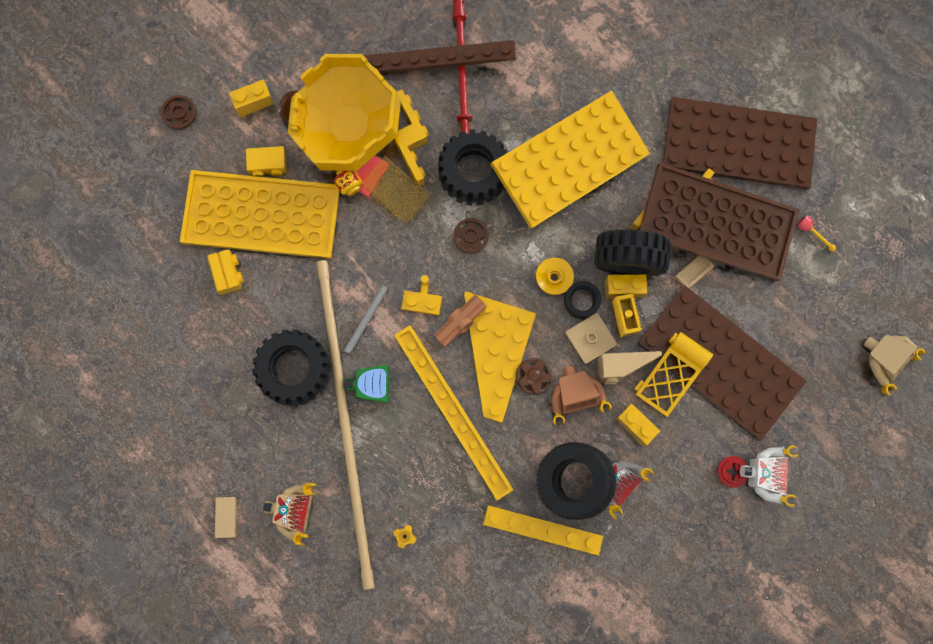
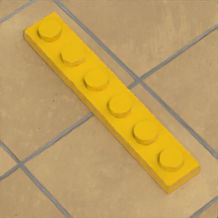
(543, 530)

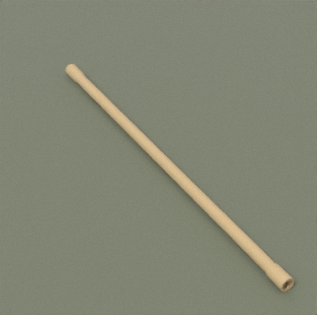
(366, 571)

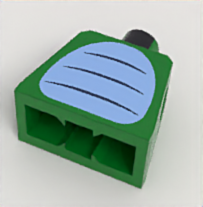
(371, 384)

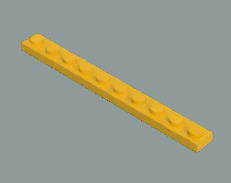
(453, 413)

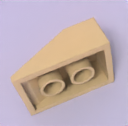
(617, 366)

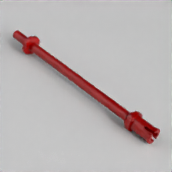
(459, 18)

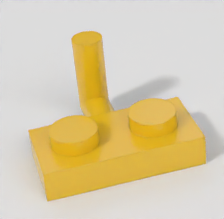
(422, 302)

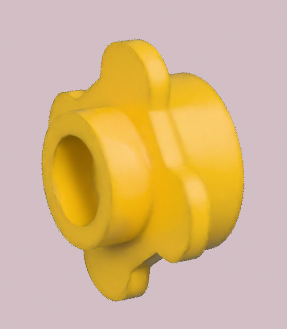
(404, 541)

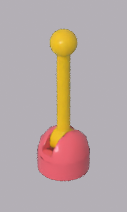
(806, 224)

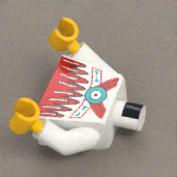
(769, 474)

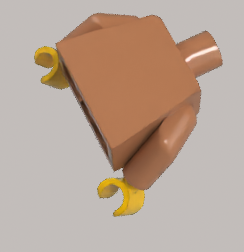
(576, 393)

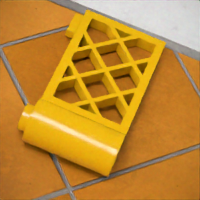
(686, 351)

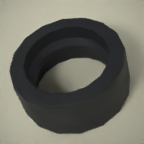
(586, 286)

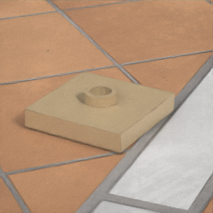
(591, 338)

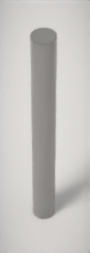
(365, 320)

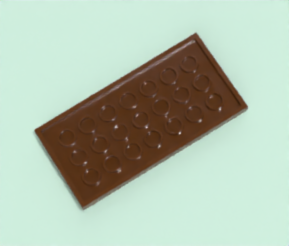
(740, 142)
(719, 221)
(742, 374)

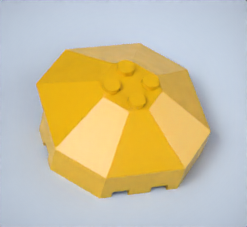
(343, 113)

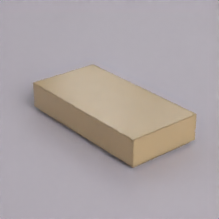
(694, 271)
(225, 517)

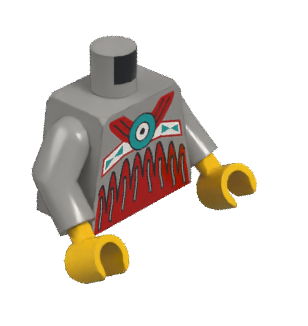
(628, 477)

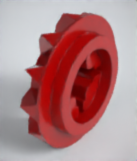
(725, 477)

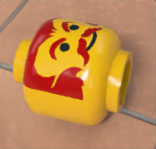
(348, 182)

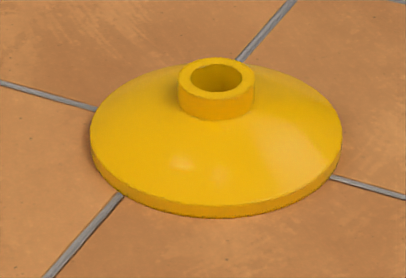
(556, 267)

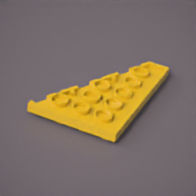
(498, 348)

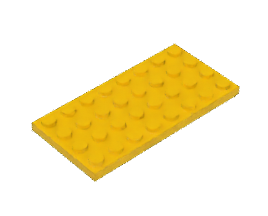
(570, 159)
(260, 214)

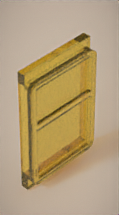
(395, 190)

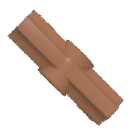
(460, 320)

